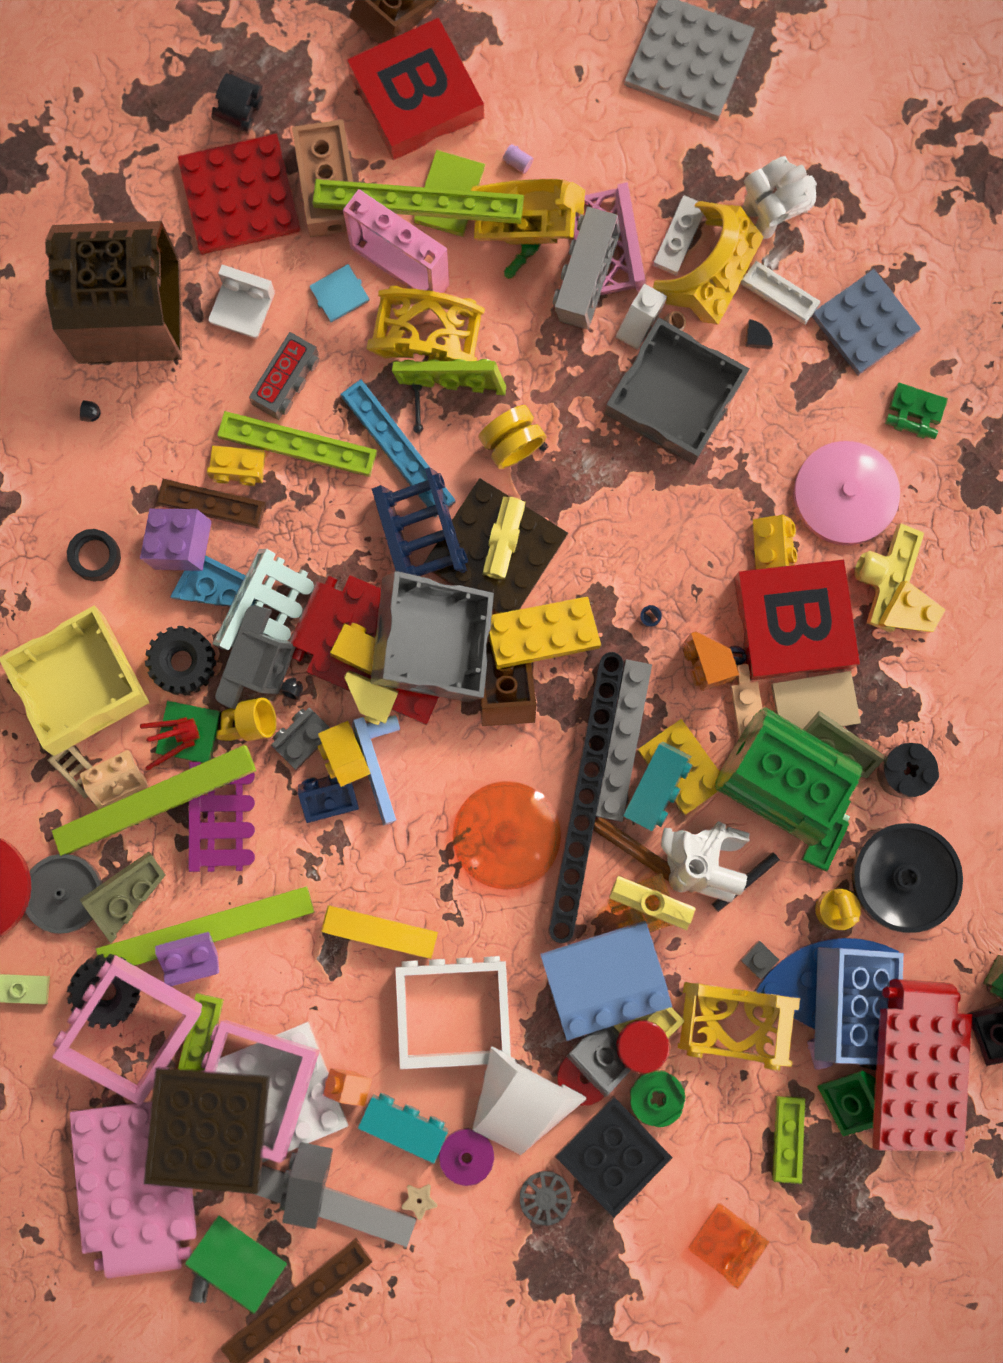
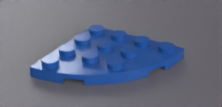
(797, 974)

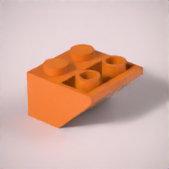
(710, 660)

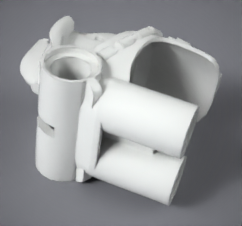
(793, 195)
(696, 861)

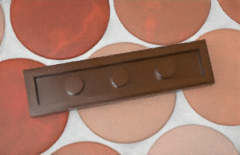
(211, 503)

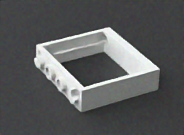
(438, 966)

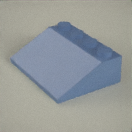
(606, 980)
(851, 1002)

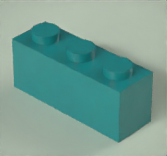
(658, 786)
(404, 1127)

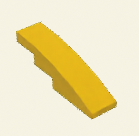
(379, 931)

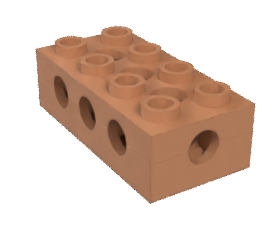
(310, 144)

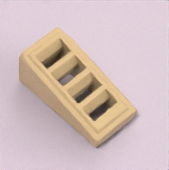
(69, 776)

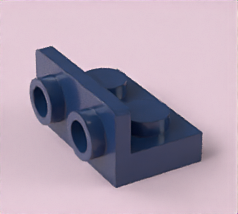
(326, 798)

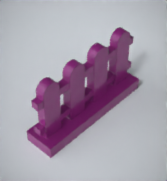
(220, 830)

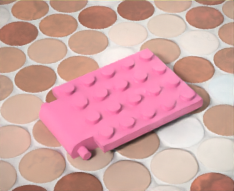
(118, 1214)

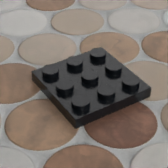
(613, 1156)

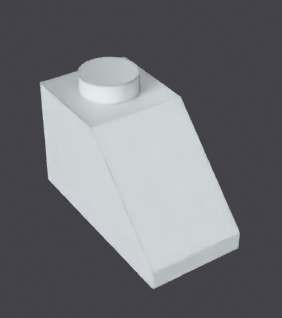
(641, 316)

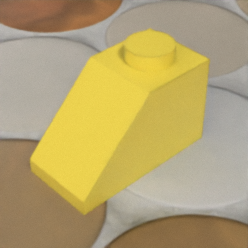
(371, 699)

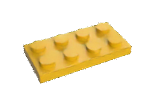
(543, 632)

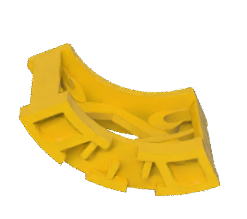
(397, 347)
(772, 1006)

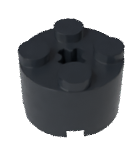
(237, 100)
(921, 778)

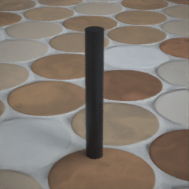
(752, 876)

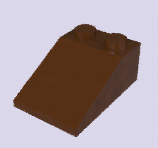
(389, 17)
(507, 694)

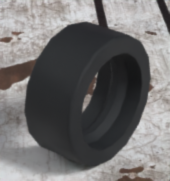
(77, 543)

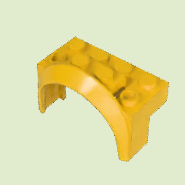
(715, 281)

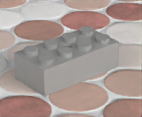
(587, 267)

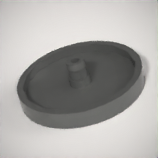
(56, 892)

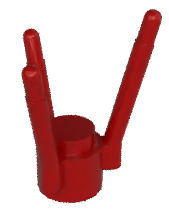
(184, 731)

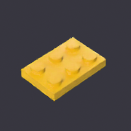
(702, 777)

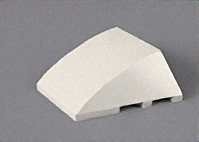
(519, 1104)

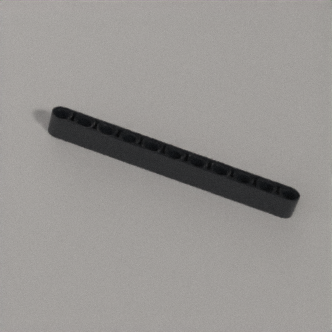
(592, 784)

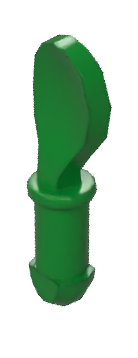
(520, 259)

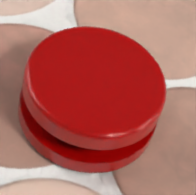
(642, 1046)

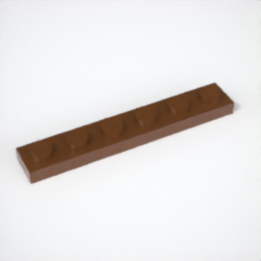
(297, 1303)

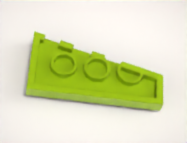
(451, 374)

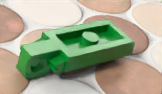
(823, 853)

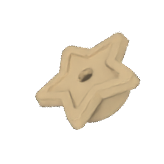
(422, 1193)

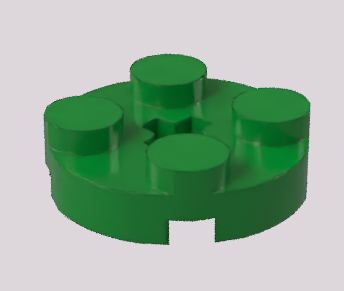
(672, 1104)

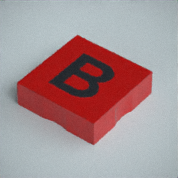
(416, 88)
(796, 619)

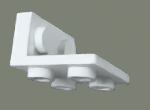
(242, 302)

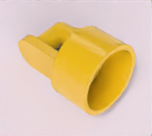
(253, 721)
(838, 909)

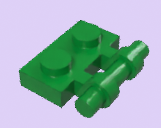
(917, 404)

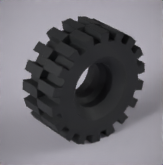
(161, 655)
(105, 1011)

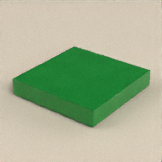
(207, 725)

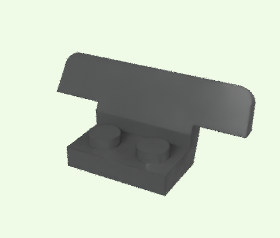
(254, 660)

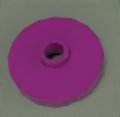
(462, 1142)

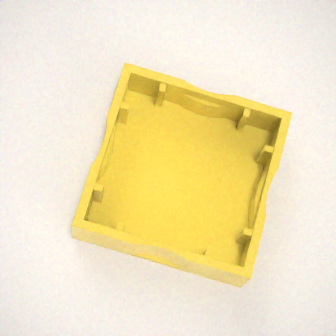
(74, 681)

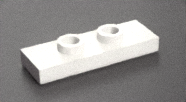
(678, 236)
(780, 292)

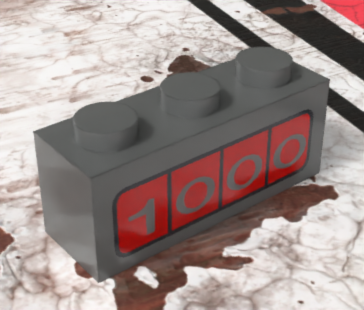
(285, 376)

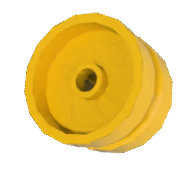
(512, 436)

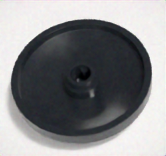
(907, 878)

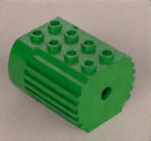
(789, 777)

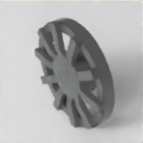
(545, 1198)

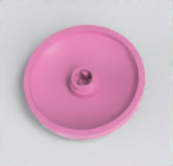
(846, 493)

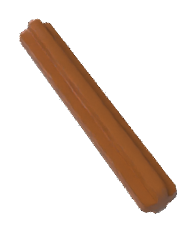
(632, 847)

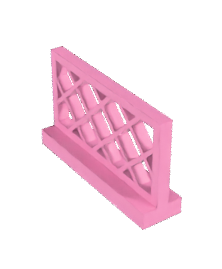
(629, 238)

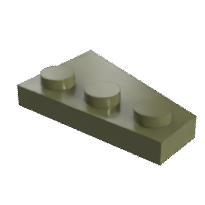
(845, 742)
(118, 897)

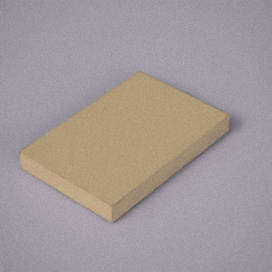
(830, 694)

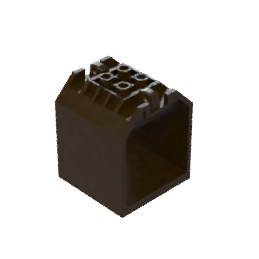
(115, 291)

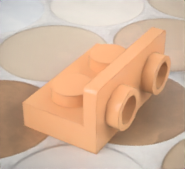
(113, 780)

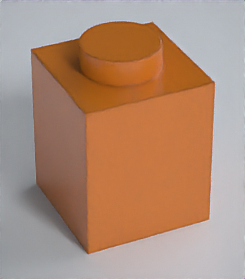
(347, 1087)

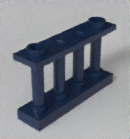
(394, 525)

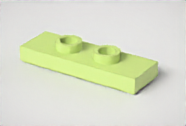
(24, 989)

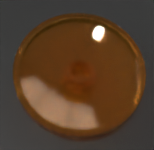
(506, 835)

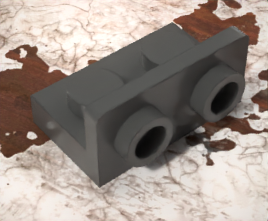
(300, 738)

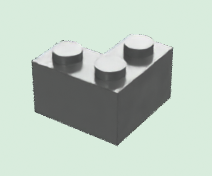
(305, 1185)

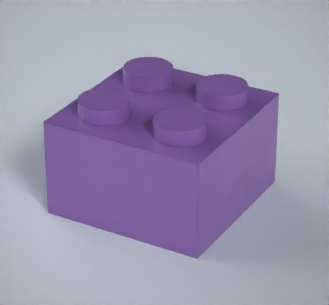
(175, 539)

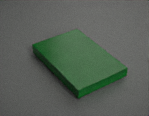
(235, 1264)

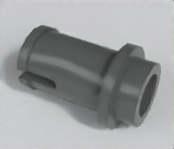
(199, 1289)

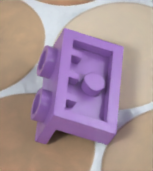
(188, 959)

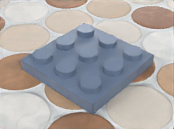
(865, 322)

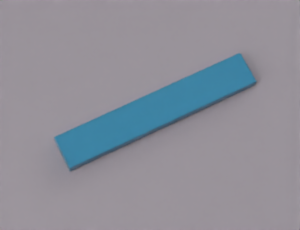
(390, 438)

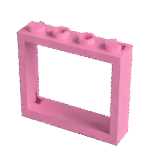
(395, 245)
(118, 967)
(300, 1086)

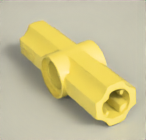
(504, 538)
(669, 909)

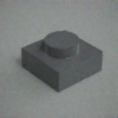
(759, 959)

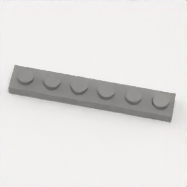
(623, 740)

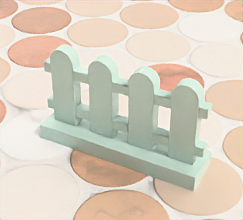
(263, 594)

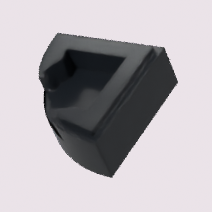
(758, 335)

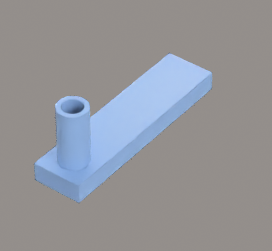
(364, 733)

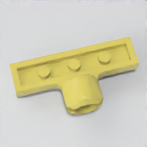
(888, 571)

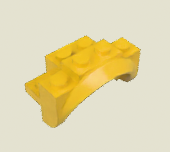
(546, 214)

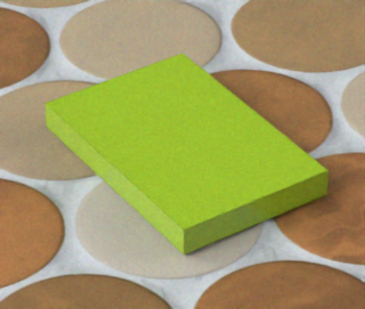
(453, 173)

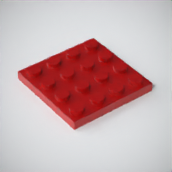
(238, 194)

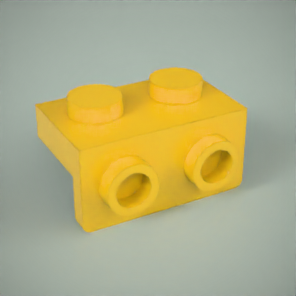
(774, 542)

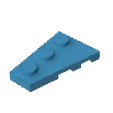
(212, 586)

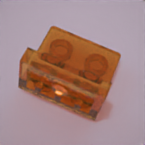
(728, 1245)

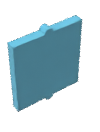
(339, 293)

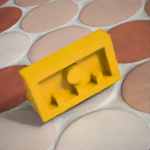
(236, 465)

